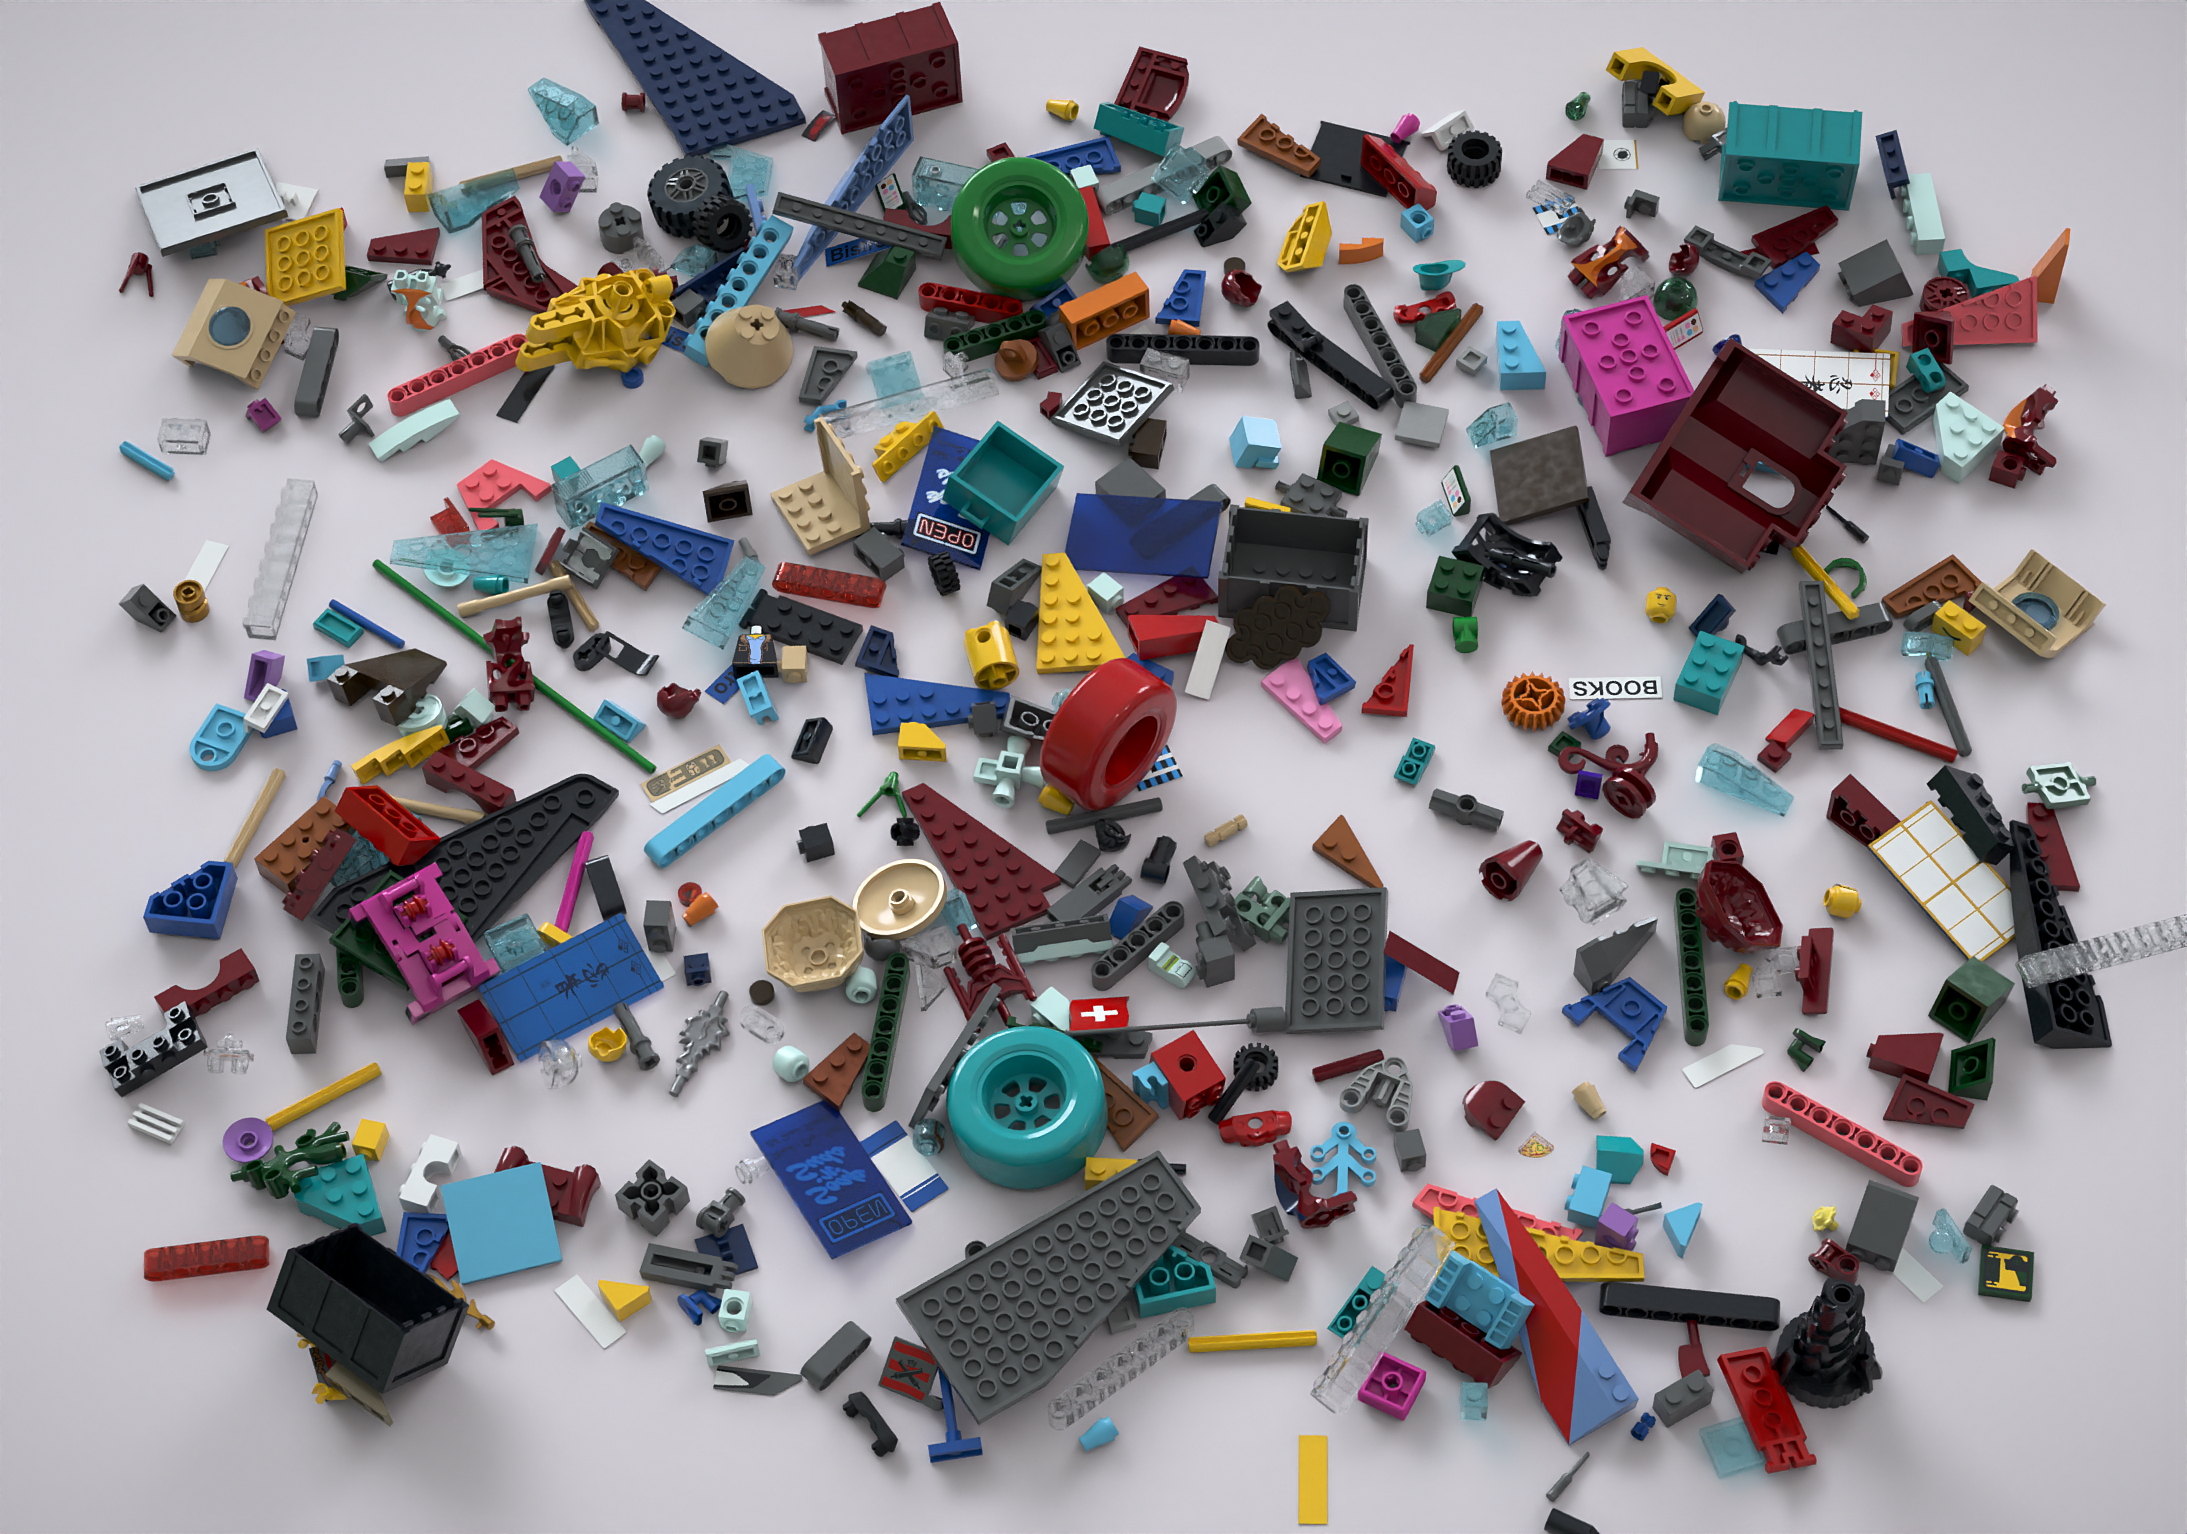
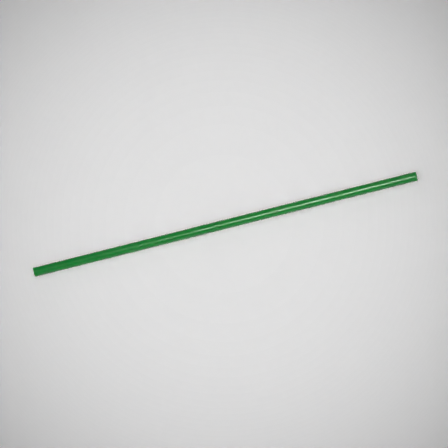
(541, 686)

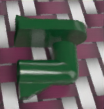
(457, 727)
(1794, 1050)

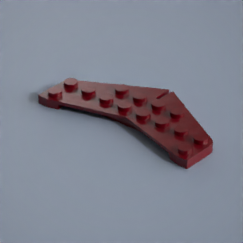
(504, 269)

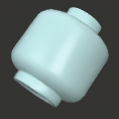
(861, 986)
(791, 1063)

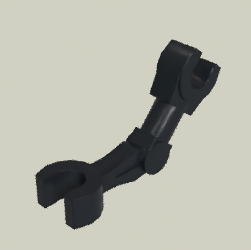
(1762, 658)

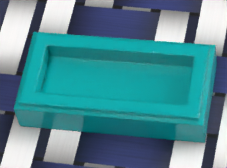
(338, 628)

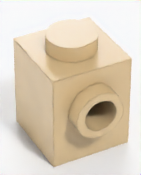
(794, 664)

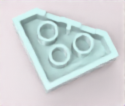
(1963, 436)

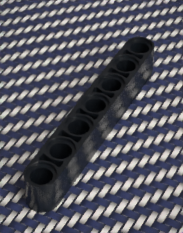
(1196, 348)
(1342, 369)
(1687, 1304)

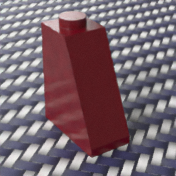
(1576, 162)
(486, 1036)
(1905, 1054)

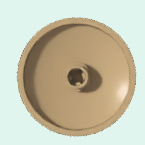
(900, 899)

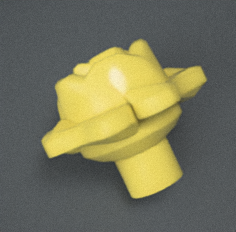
(1824, 1218)

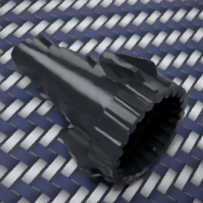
(1826, 1352)

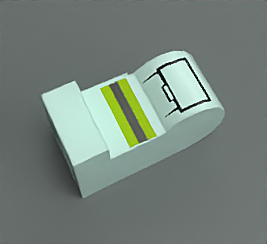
(1171, 966)

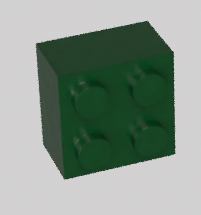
(1454, 586)

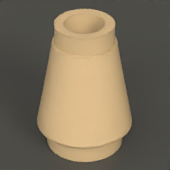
(1589, 1100)

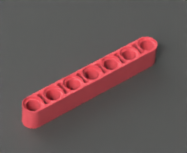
(455, 376)
(1848, 1144)

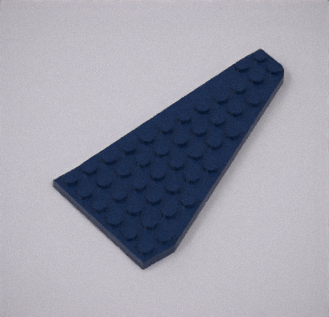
(693, 83)

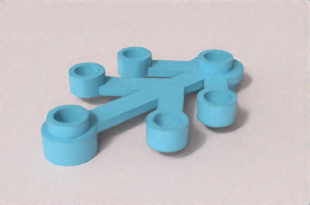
(1343, 1159)

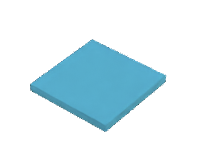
(501, 1223)

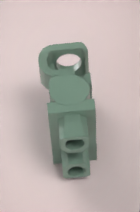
(1269, 917)

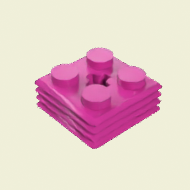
(1396, 1400)

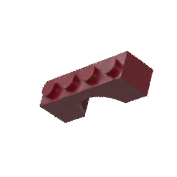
(902, 218)
(449, 774)
(234, 976)

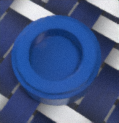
(633, 378)

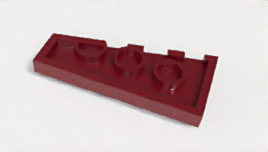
(1793, 236)
(1169, 598)

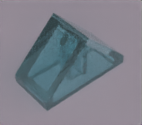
(958, 911)

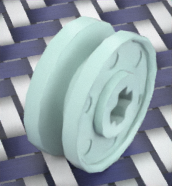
(427, 715)

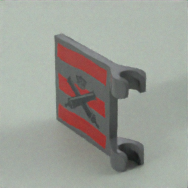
(911, 1373)

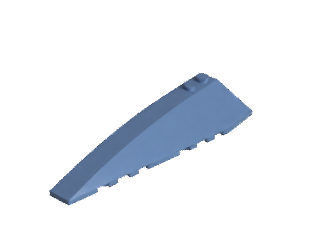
(860, 179)

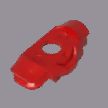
(1411, 313)
(1237, 1128)

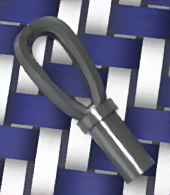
(912, 205)
(452, 348)

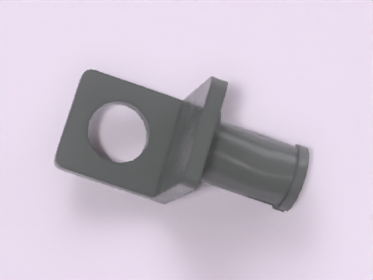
(357, 424)

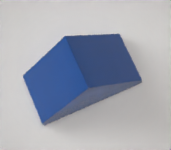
(283, 722)
(1128, 915)

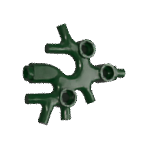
(311, 1149)

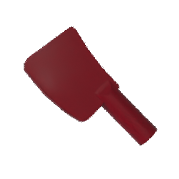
(1691, 1355)

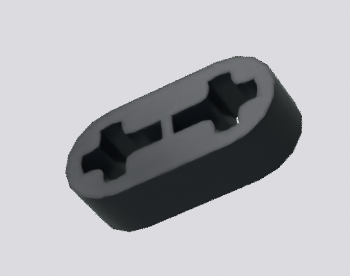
(588, 651)

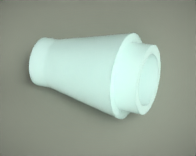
(652, 449)

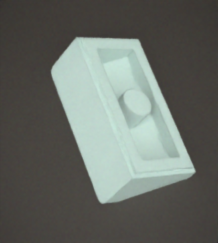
(732, 1352)

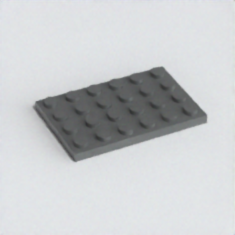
(1336, 961)

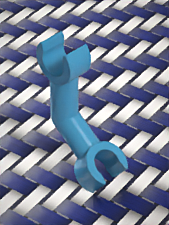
(821, 410)

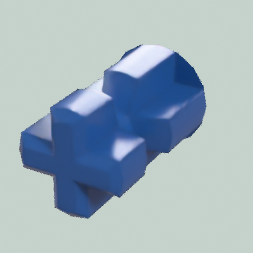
(1641, 1428)

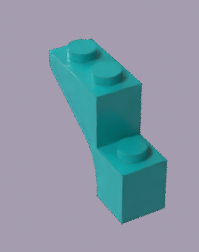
(1978, 279)

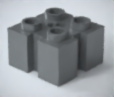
(652, 1197)

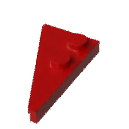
(1392, 693)

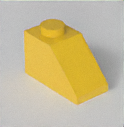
(920, 743)

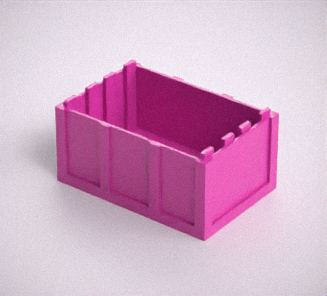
(1624, 372)

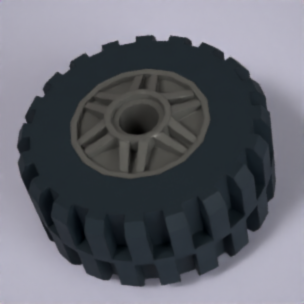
(681, 188)

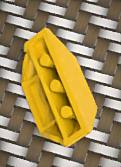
(1306, 240)

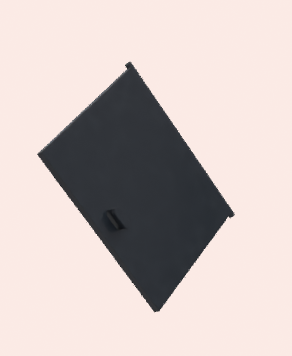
(1340, 158)

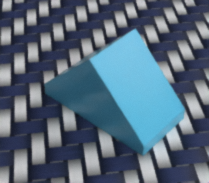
(1680, 1226)

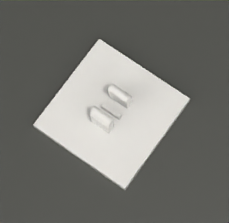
(296, 199)

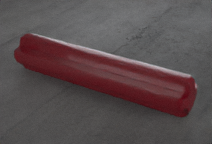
(1347, 1065)

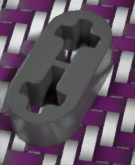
(1922, 617)

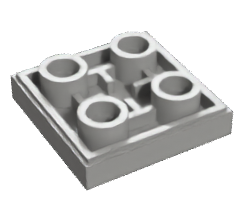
(1421, 424)

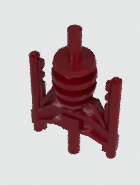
(981, 967)

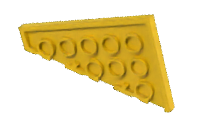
(1070, 626)

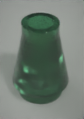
(1577, 107)

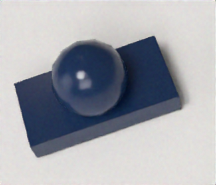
(1714, 617)

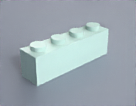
(1922, 214)

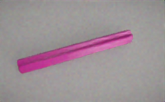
(574, 881)

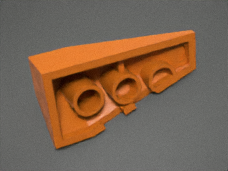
(2050, 268)

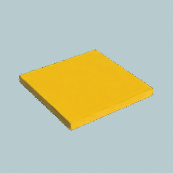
(306, 258)

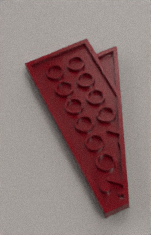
(997, 877)

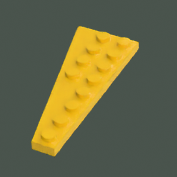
(1570, 1258)

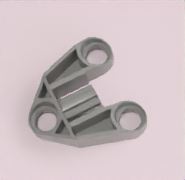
(1364, 1084)

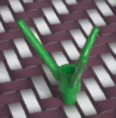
(889, 788)

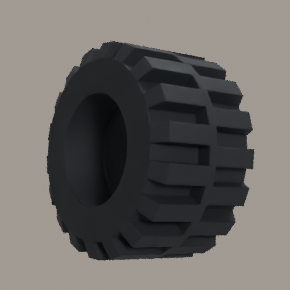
(1474, 159)
(737, 227)

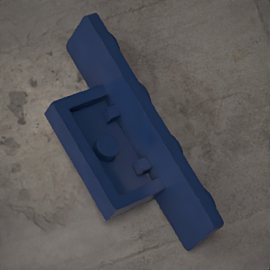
(710, 280)

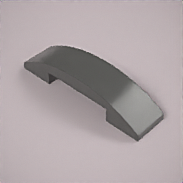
(1725, 256)

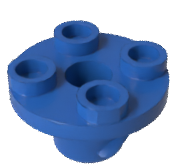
(1592, 719)

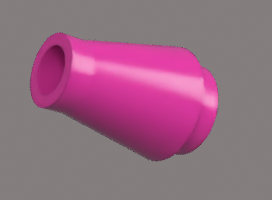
(1407, 126)

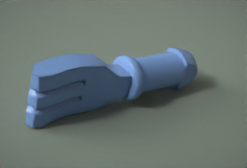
(329, 778)

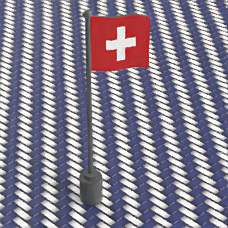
(1112, 1016)

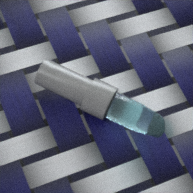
(748, 550)

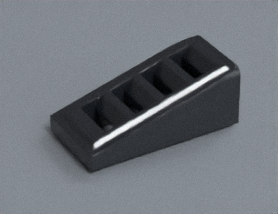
(1652, 82)

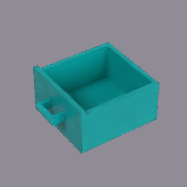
(1002, 483)

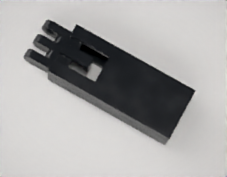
(1595, 529)

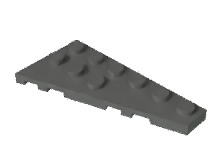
(940, 1080)

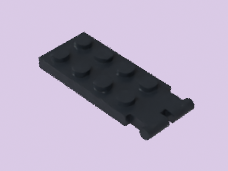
(803, 626)

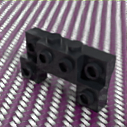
(156, 1054)

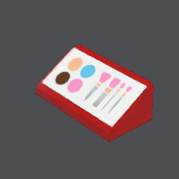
(1684, 328)

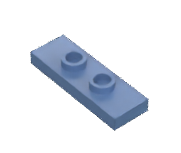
(756, 207)

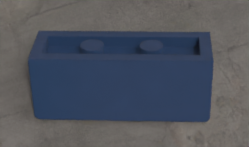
(1892, 161)

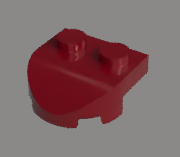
(1491, 1107)

